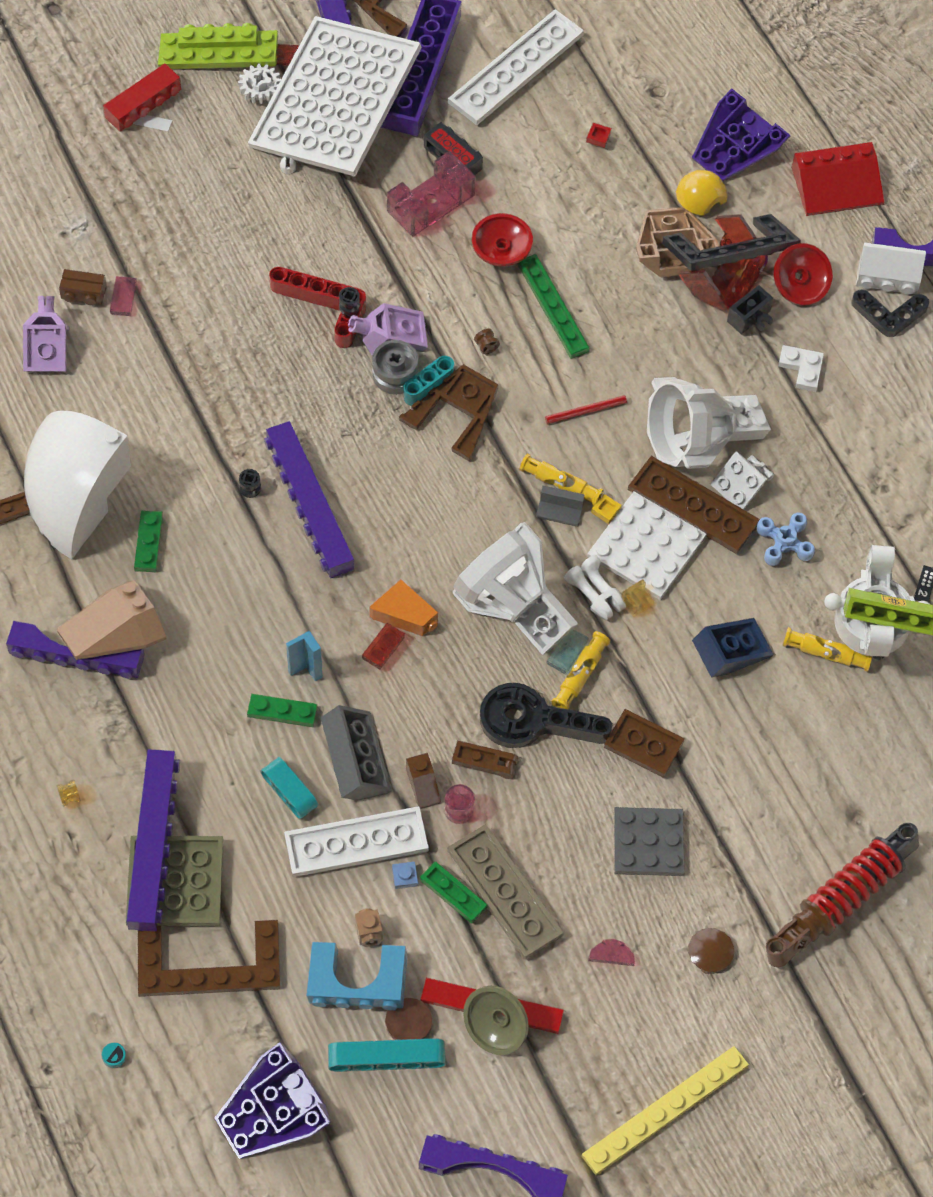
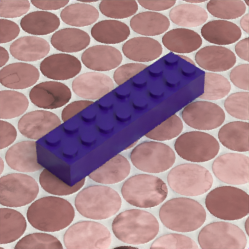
(434, 30)

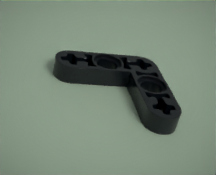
(892, 318)

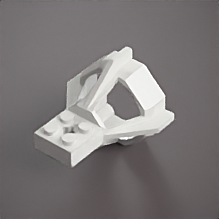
(713, 422)
(517, 598)

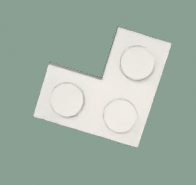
(806, 362)

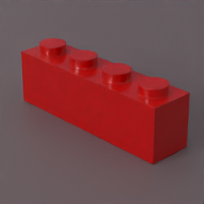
(142, 97)

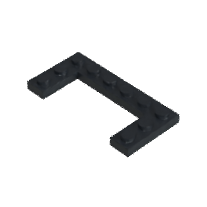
(777, 239)

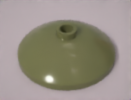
(487, 1024)

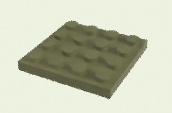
(191, 881)

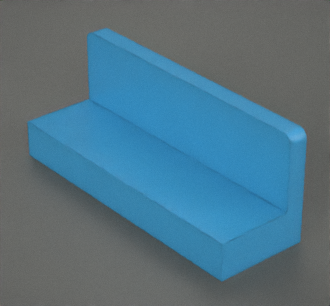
(304, 653)

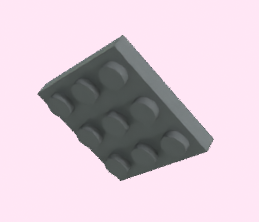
(648, 841)

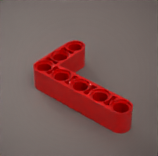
(324, 297)

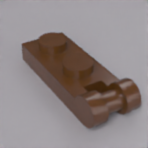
(484, 759)

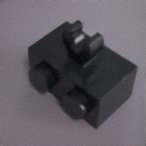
(750, 310)

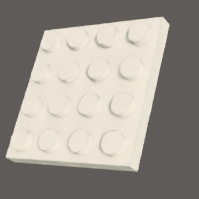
(647, 545)

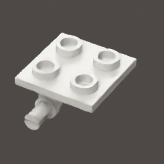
(741, 479)

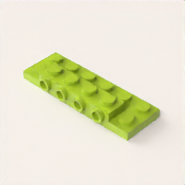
(218, 47)

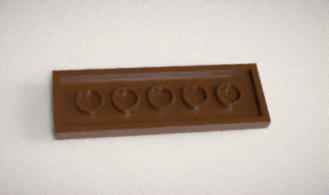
(694, 504)

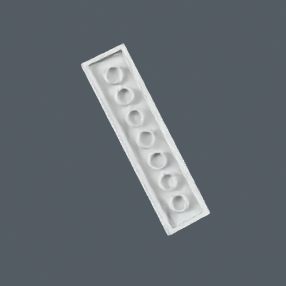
(515, 67)

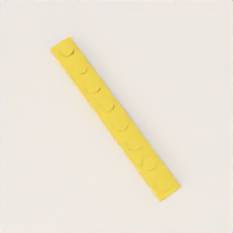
(664, 1110)

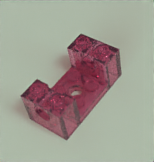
(449, 187)

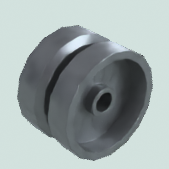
(393, 365)

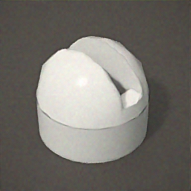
(287, 170)

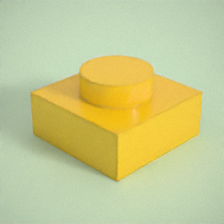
(606, 509)

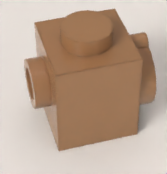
(368, 927)

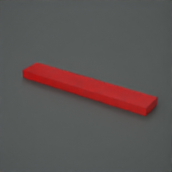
(454, 997)

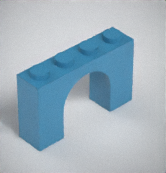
(384, 992)

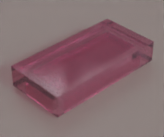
(123, 296)

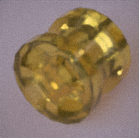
(68, 793)

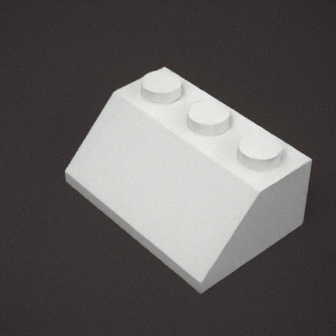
(890, 268)

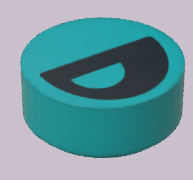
(113, 1055)

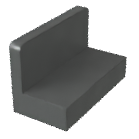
(560, 506)

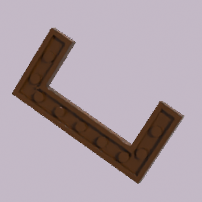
(258, 977)

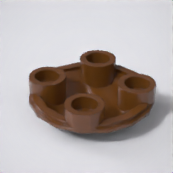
(711, 950)

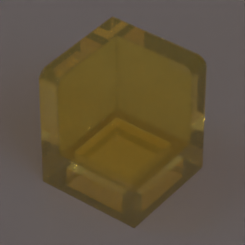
(637, 598)

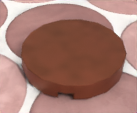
(409, 1022)

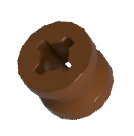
(486, 340)

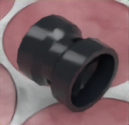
(349, 301)
(249, 483)

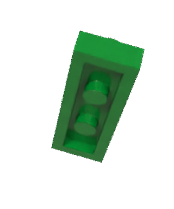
(148, 541)
(282, 710)
(453, 892)

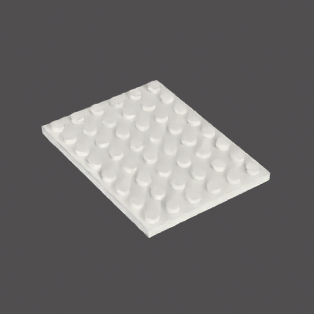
(334, 95)

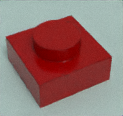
(598, 135)

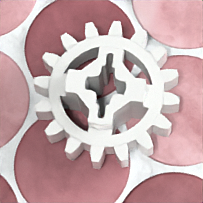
(259, 83)

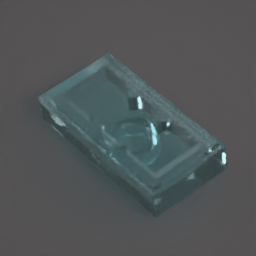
(567, 651)

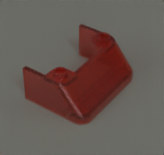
(730, 280)

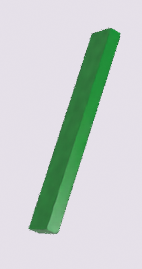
(553, 306)

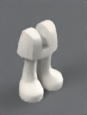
(589, 568)

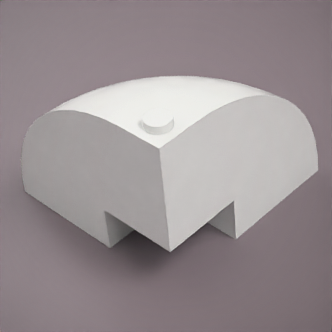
(71, 474)

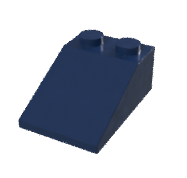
(731, 646)

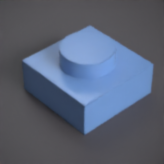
(404, 875)

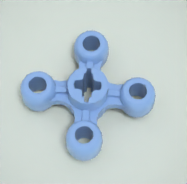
(785, 539)

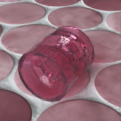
(459, 804)

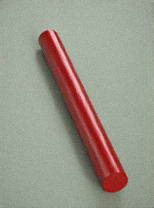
(585, 409)

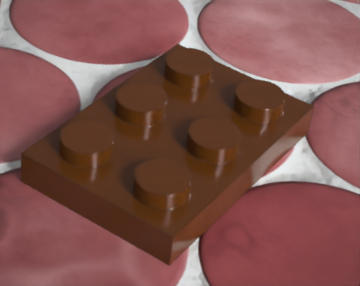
(644, 743)

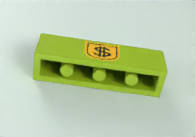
(889, 611)

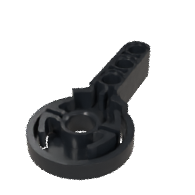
(535, 720)

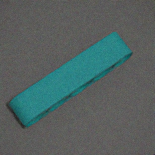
(386, 1055)

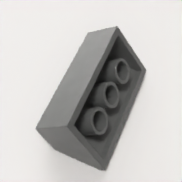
(355, 753)

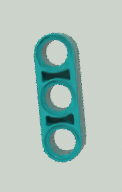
(432, 372)
(289, 787)

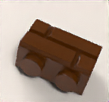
(82, 287)

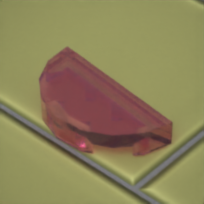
(612, 952)

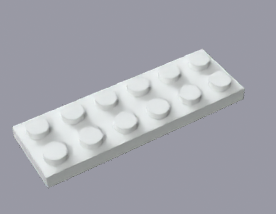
(356, 841)

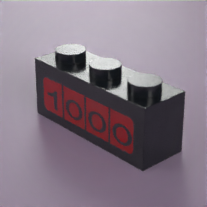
(443, 139)

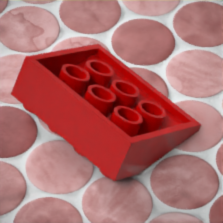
(838, 178)

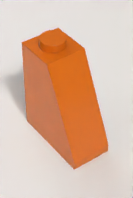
(404, 610)

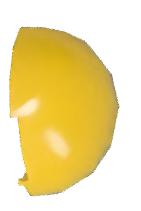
(701, 191)

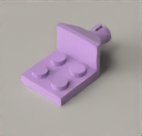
(391, 323)
(44, 339)

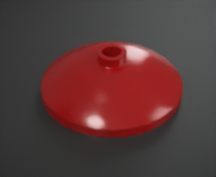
(502, 231)
(814, 272)

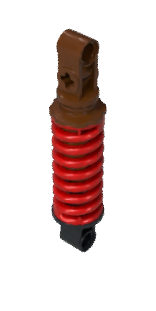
(843, 893)

